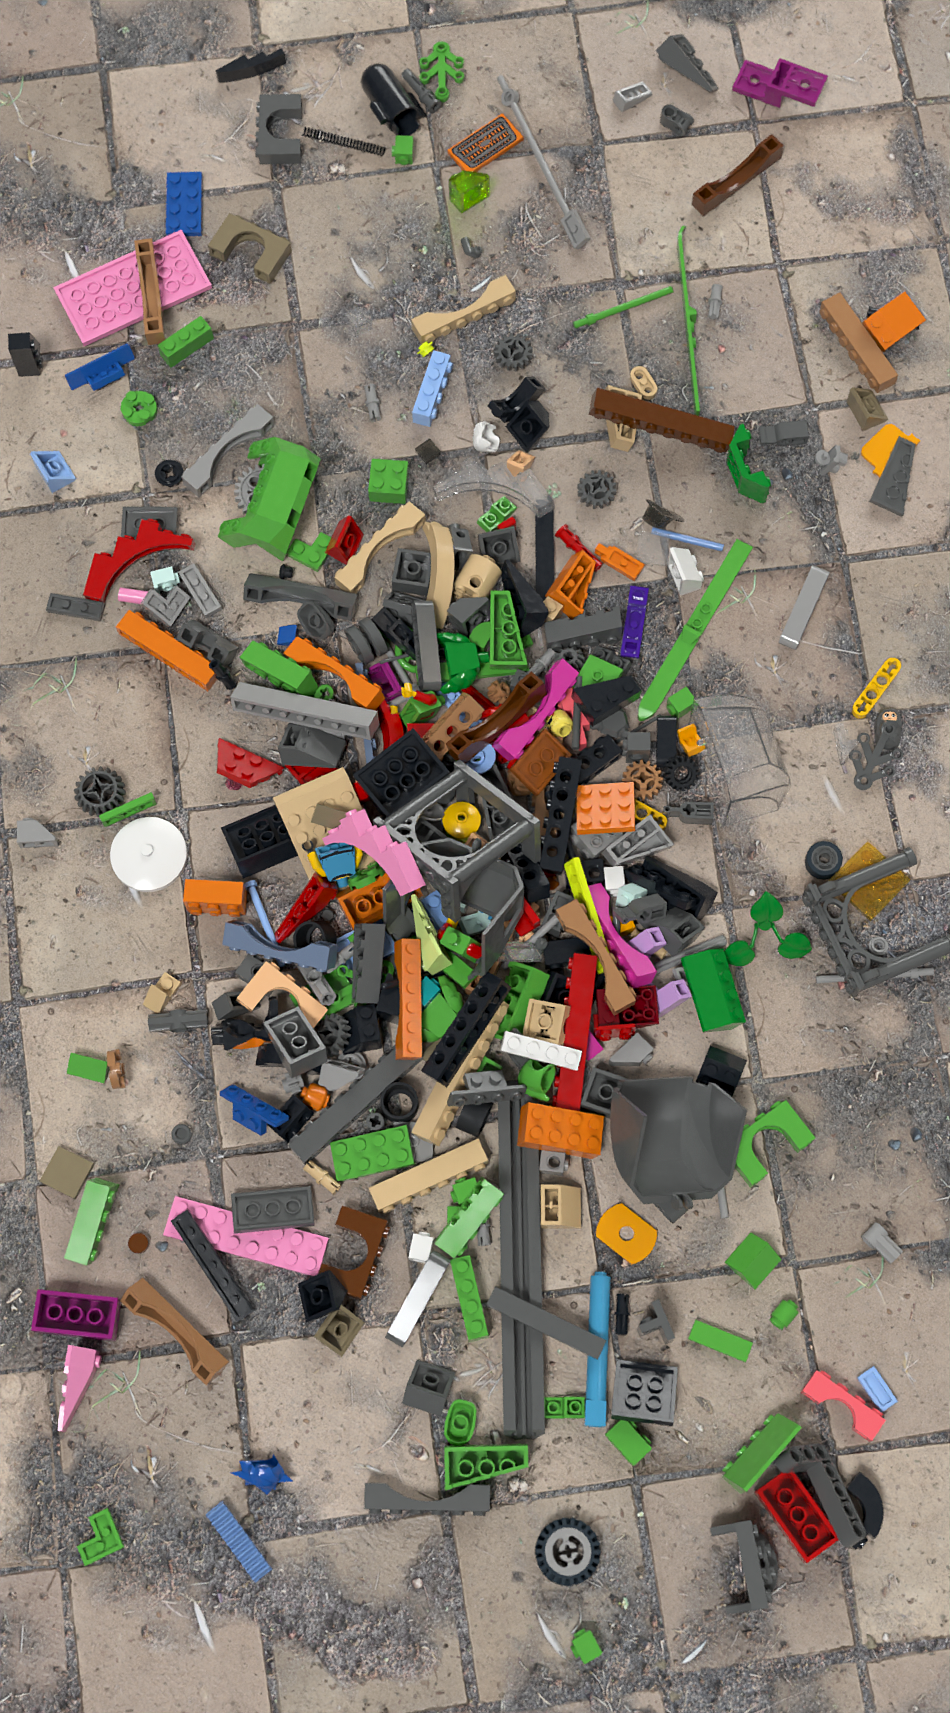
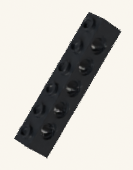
(572, 768)
(466, 1029)

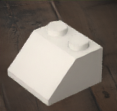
(684, 570)

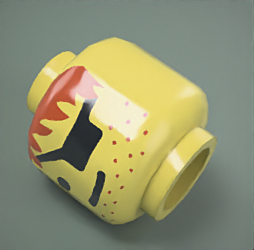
(559, 723)

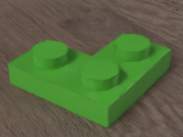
(310, 556)
(106, 1540)

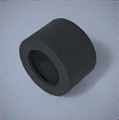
(303, 933)
(399, 1088)
(473, 1118)

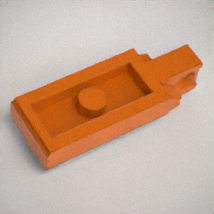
(620, 561)

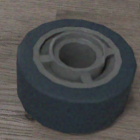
(831, 853)

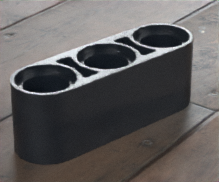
(665, 739)

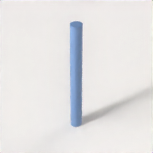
(691, 540)

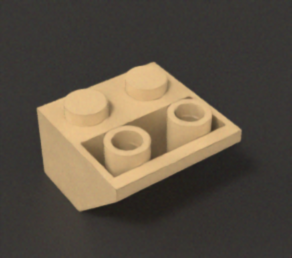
(560, 1207)

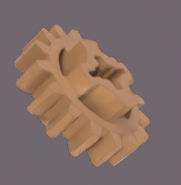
(649, 779)

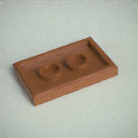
(536, 763)

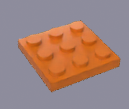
(605, 808)

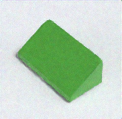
(87, 1068)

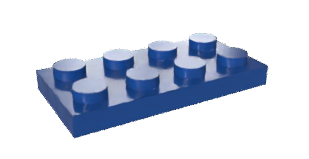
(184, 203)

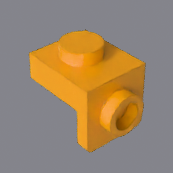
(688, 740)

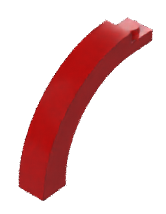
(391, 731)

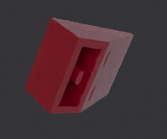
(642, 1014)

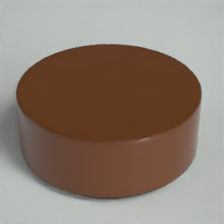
(138, 1243)

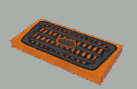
(485, 144)

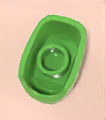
(460, 1422)

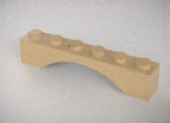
(433, 325)
(404, 523)

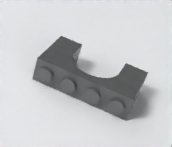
(272, 109)

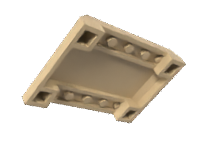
(298, 806)

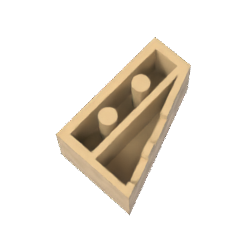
(621, 435)

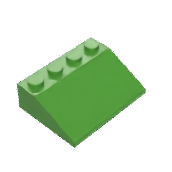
(760, 1453)

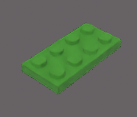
(372, 1153)

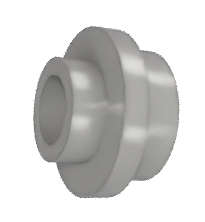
(878, 940)

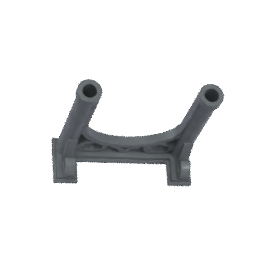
(861, 979)

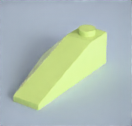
(432, 953)

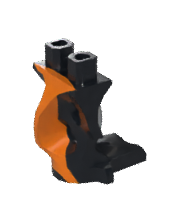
(241, 1034)

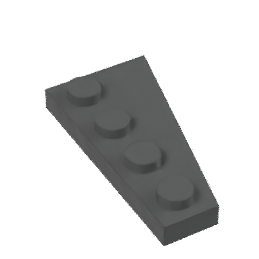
(893, 483)

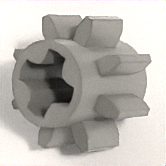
(292, 1084)

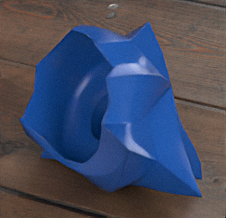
(262, 1473)

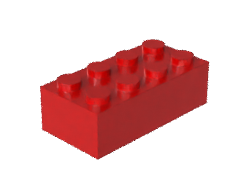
(797, 1515)

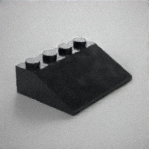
(400, 773)
(259, 841)

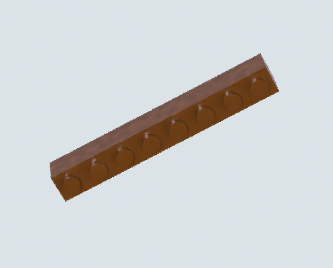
(661, 420)

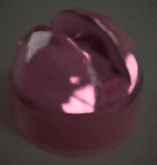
(228, 783)

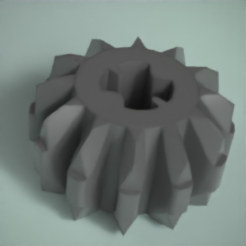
(572, 656)

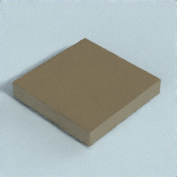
(66, 1172)

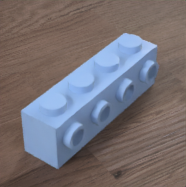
(431, 388)

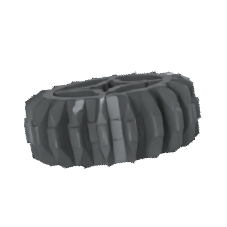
(92, 793)

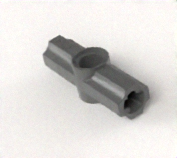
(178, 1020)

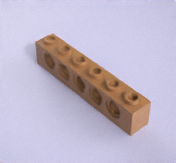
(438, 731)

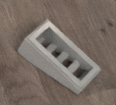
(625, 103)

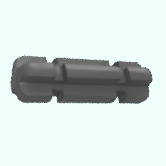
(540, 944)

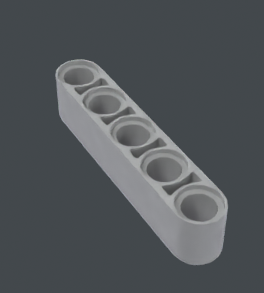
(804, 607)

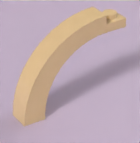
(441, 569)

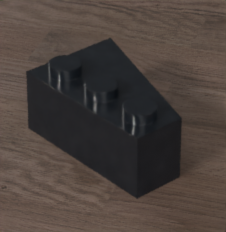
(605, 698)

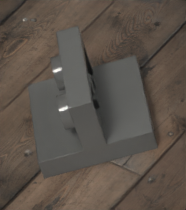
(400, 606)
(659, 1322)

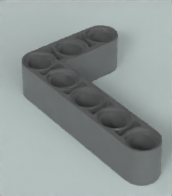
(829, 1488)

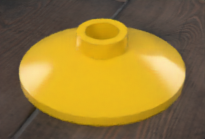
(463, 828)

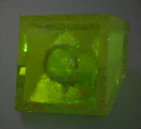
(468, 189)

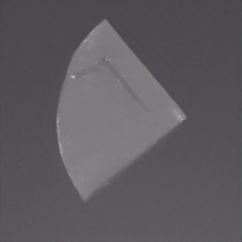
(340, 627)

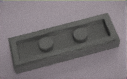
(75, 607)

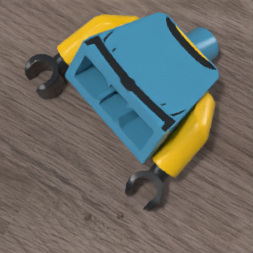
(335, 861)

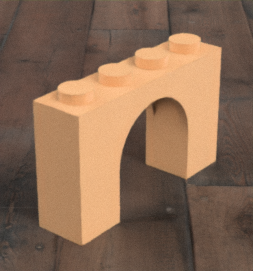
(270, 979)

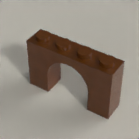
(372, 1231)

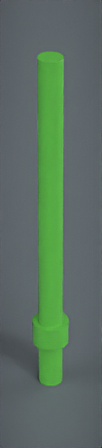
(592, 318)

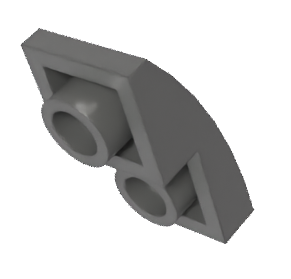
(608, 656)

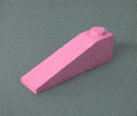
(80, 1368)

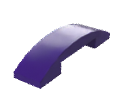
(634, 622)

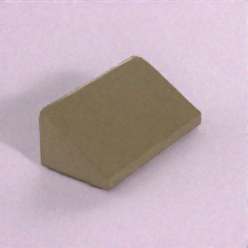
(327, 816)

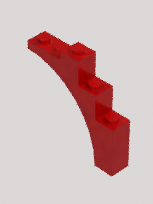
(127, 550)

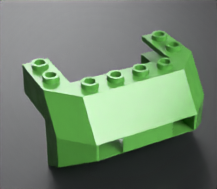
(275, 499)

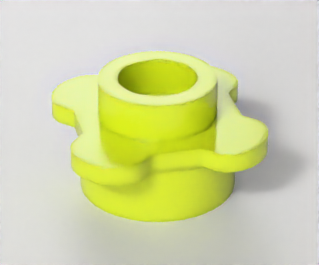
(425, 348)

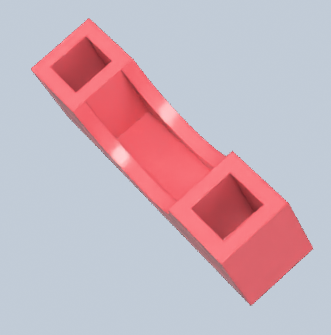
(865, 1420)

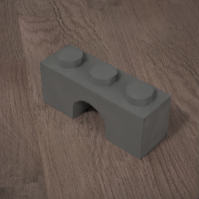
(196, 635)

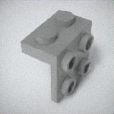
(592, 844)

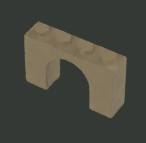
(237, 230)

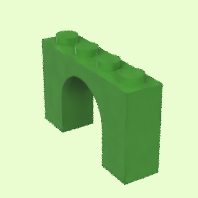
(780, 1118)

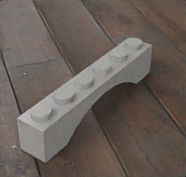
(253, 425)

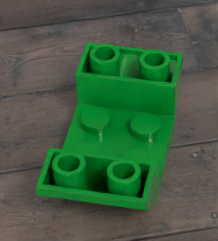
(750, 485)

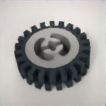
(572, 1573)

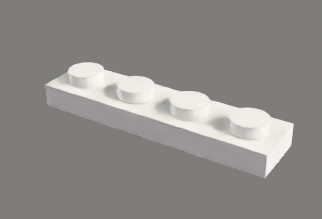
(540, 1050)

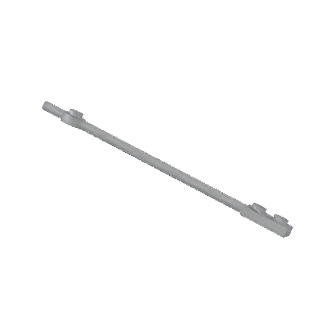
(571, 221)

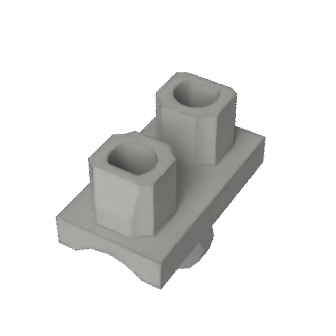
(831, 460)

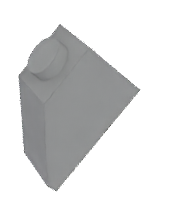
(33, 834)
(633, 1053)
(338, 1073)

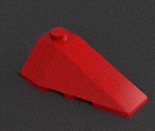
(311, 900)

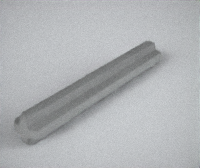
(670, 961)

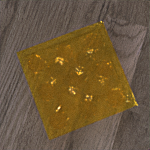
(876, 896)

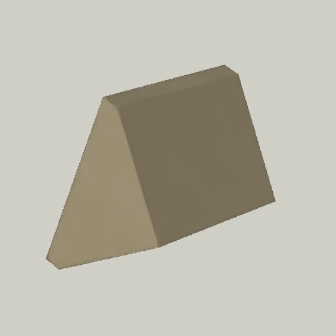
(866, 408)
(339, 1330)

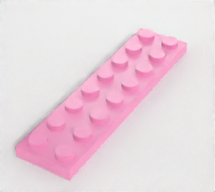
(281, 1248)

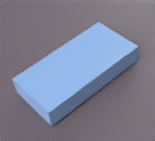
(877, 1389)

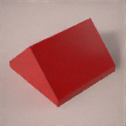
(345, 540)

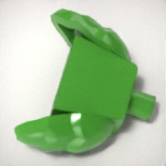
(441, 1011)

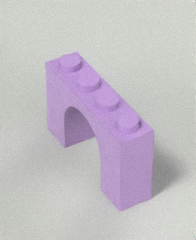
(674, 992)

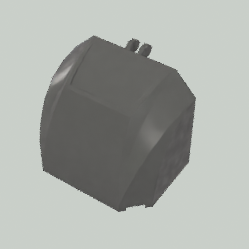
(675, 1138)

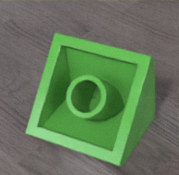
(753, 1260)

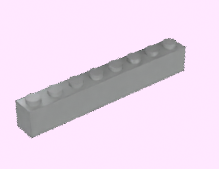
(305, 710)

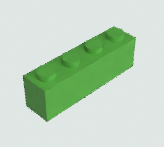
(469, 1298)

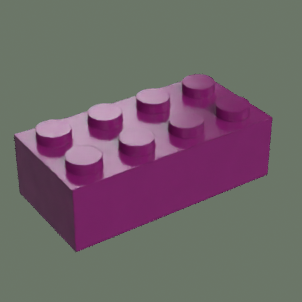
(76, 1315)

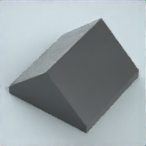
(499, 545)

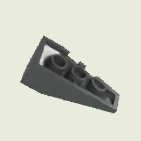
(679, 55)

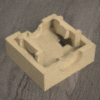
(538, 1020)

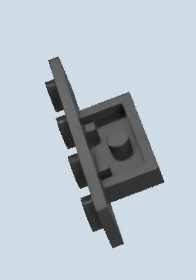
(485, 1088)

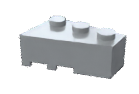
(634, 845)

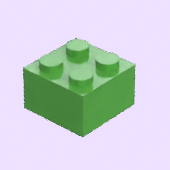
(388, 481)

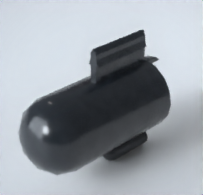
(391, 101)

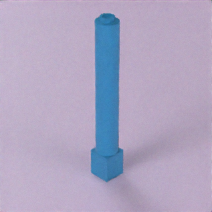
(597, 1369)

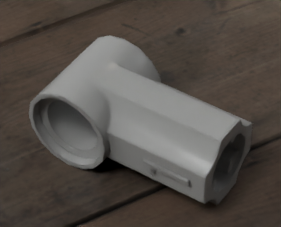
(877, 1238)

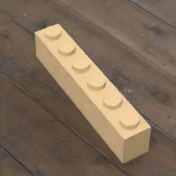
(428, 1176)

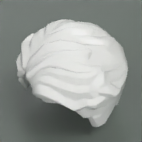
(484, 438)

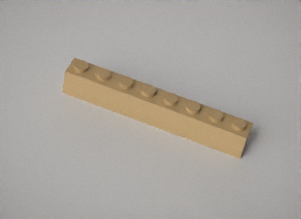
(436, 1113)

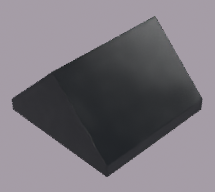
(321, 1295)

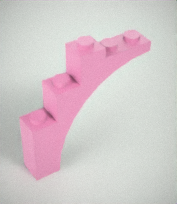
(377, 843)

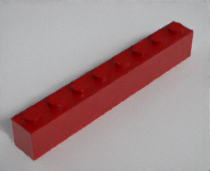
(576, 1029)

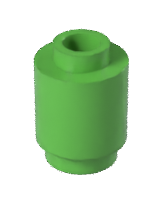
(784, 1314)

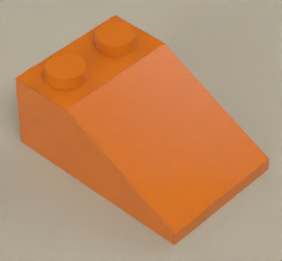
(893, 321)

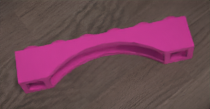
(557, 681)
(635, 965)

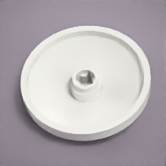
(148, 854)

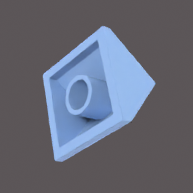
(53, 469)

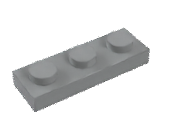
(200, 590)

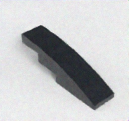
(247, 68)
(395, 631)

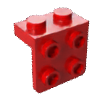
(605, 1033)

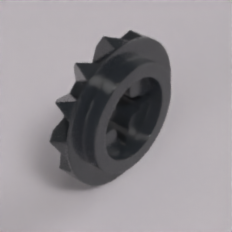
(167, 466)

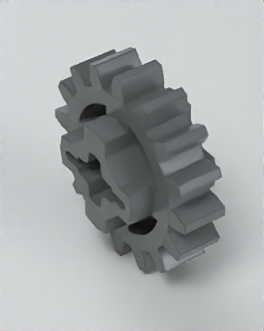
(519, 356)
(599, 496)
(333, 1033)

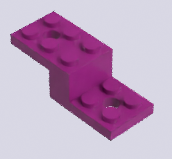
(779, 83)

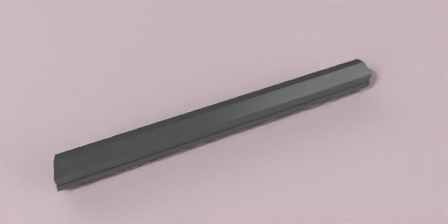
(520, 1275)

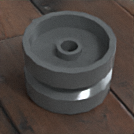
(366, 640)

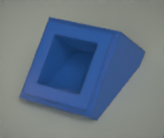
(287, 634)

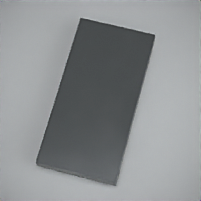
(272, 1209)

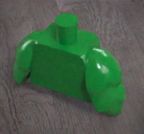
(461, 660)

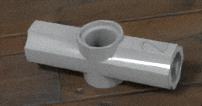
(318, 985)

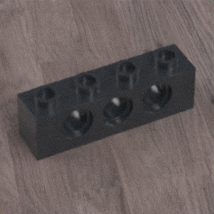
(596, 765)
(533, 878)

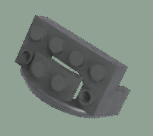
(759, 1580)

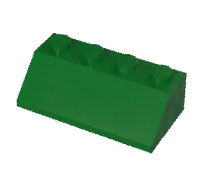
(713, 990)

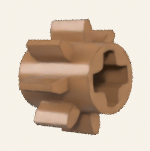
(498, 692)

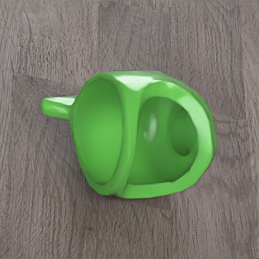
(537, 1079)

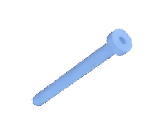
(250, 886)

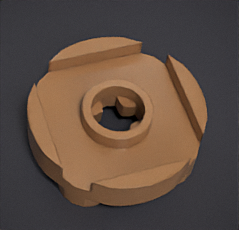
(116, 1069)

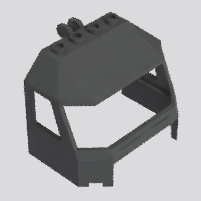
(494, 891)

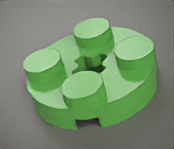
(134, 399)
(366, 876)

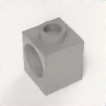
(545, 1168)

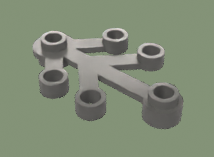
(874, 758)

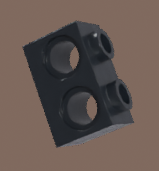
(589, 866)
(298, 1117)

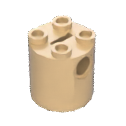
(476, 577)

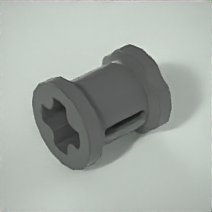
(372, 1118)

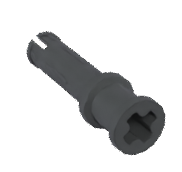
(425, 95)

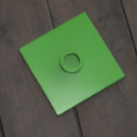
(598, 670)

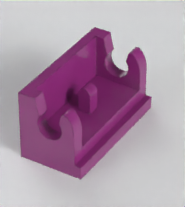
(385, 678)

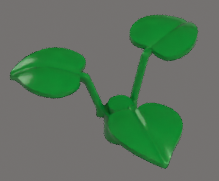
(764, 912)

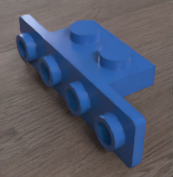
(101, 370)
(252, 1111)

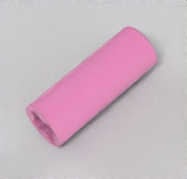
(131, 595)

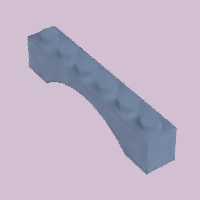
(244, 936)

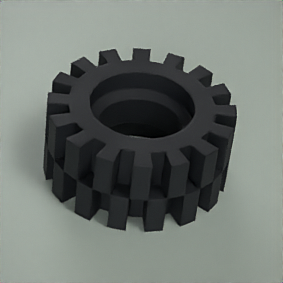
(691, 776)

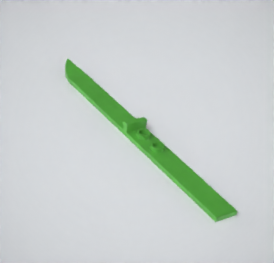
(690, 318)
(693, 630)

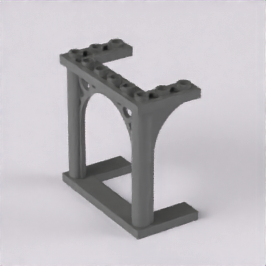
(458, 879)

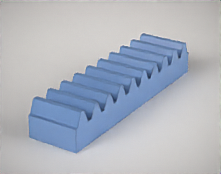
(239, 1541)

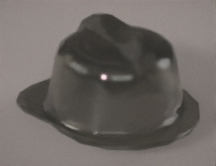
(659, 516)

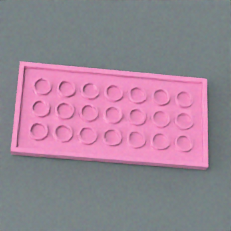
(112, 296)

